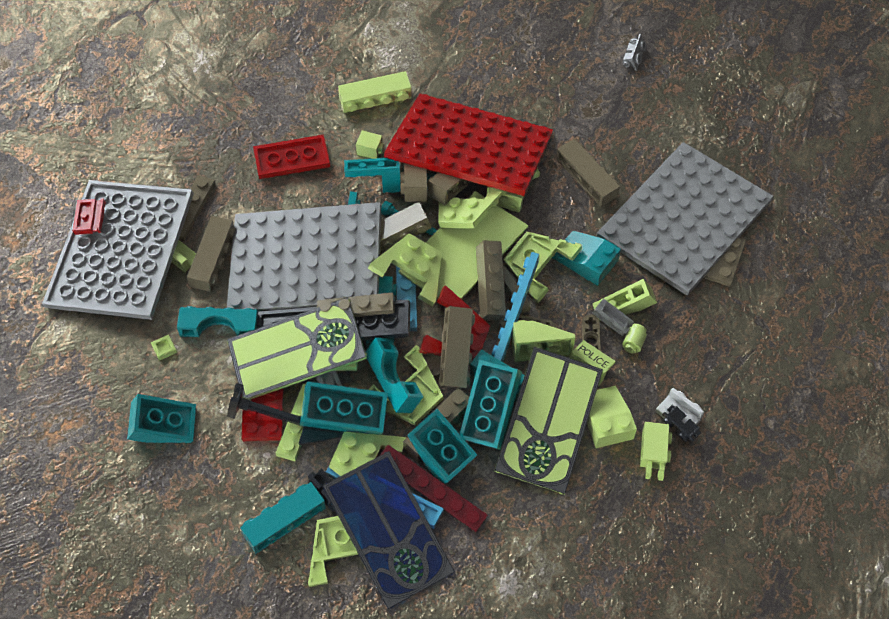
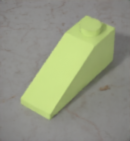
(632, 298)

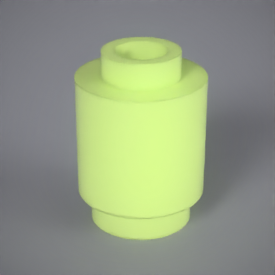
(634, 338)

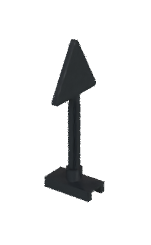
(308, 434)

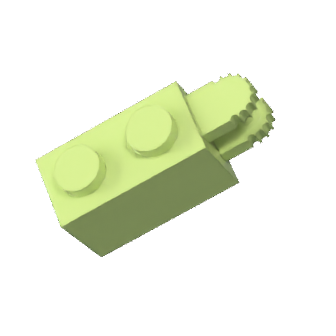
(655, 448)

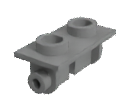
(634, 52)
(613, 317)

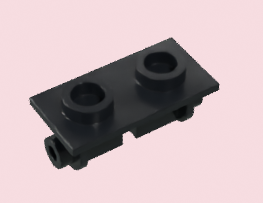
(675, 419)
(318, 481)

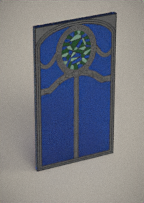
(388, 529)

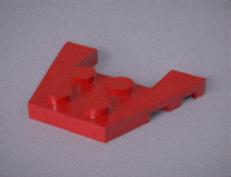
(479, 329)

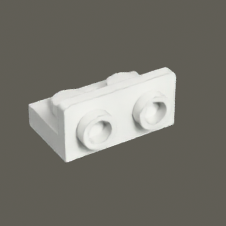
(679, 399)

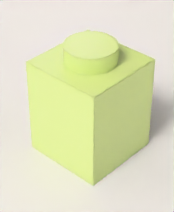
(369, 145)

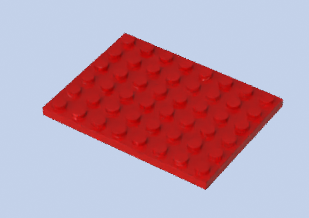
(470, 144)

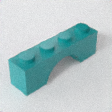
(194, 320)
(382, 358)

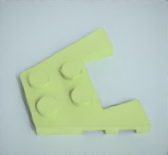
(467, 212)
(546, 249)
(416, 259)
(425, 383)
(361, 448)
(330, 543)

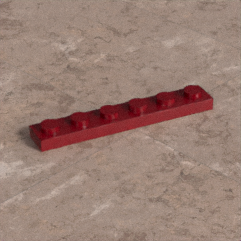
(438, 492)

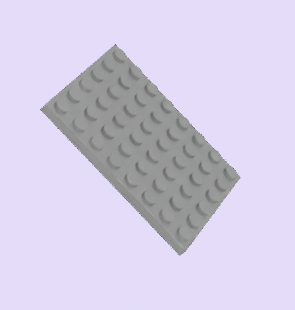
(685, 217)
(303, 256)
(130, 258)

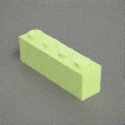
(374, 92)

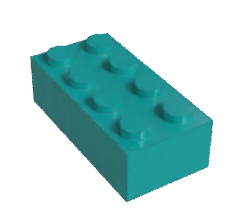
(490, 404)
(343, 408)

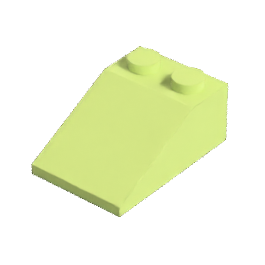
(534, 334)
(610, 418)

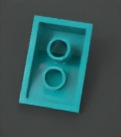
(594, 259)
(161, 420)
(441, 447)

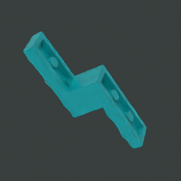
(380, 166)

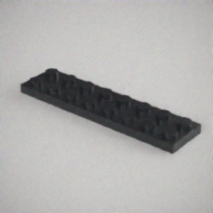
(370, 327)

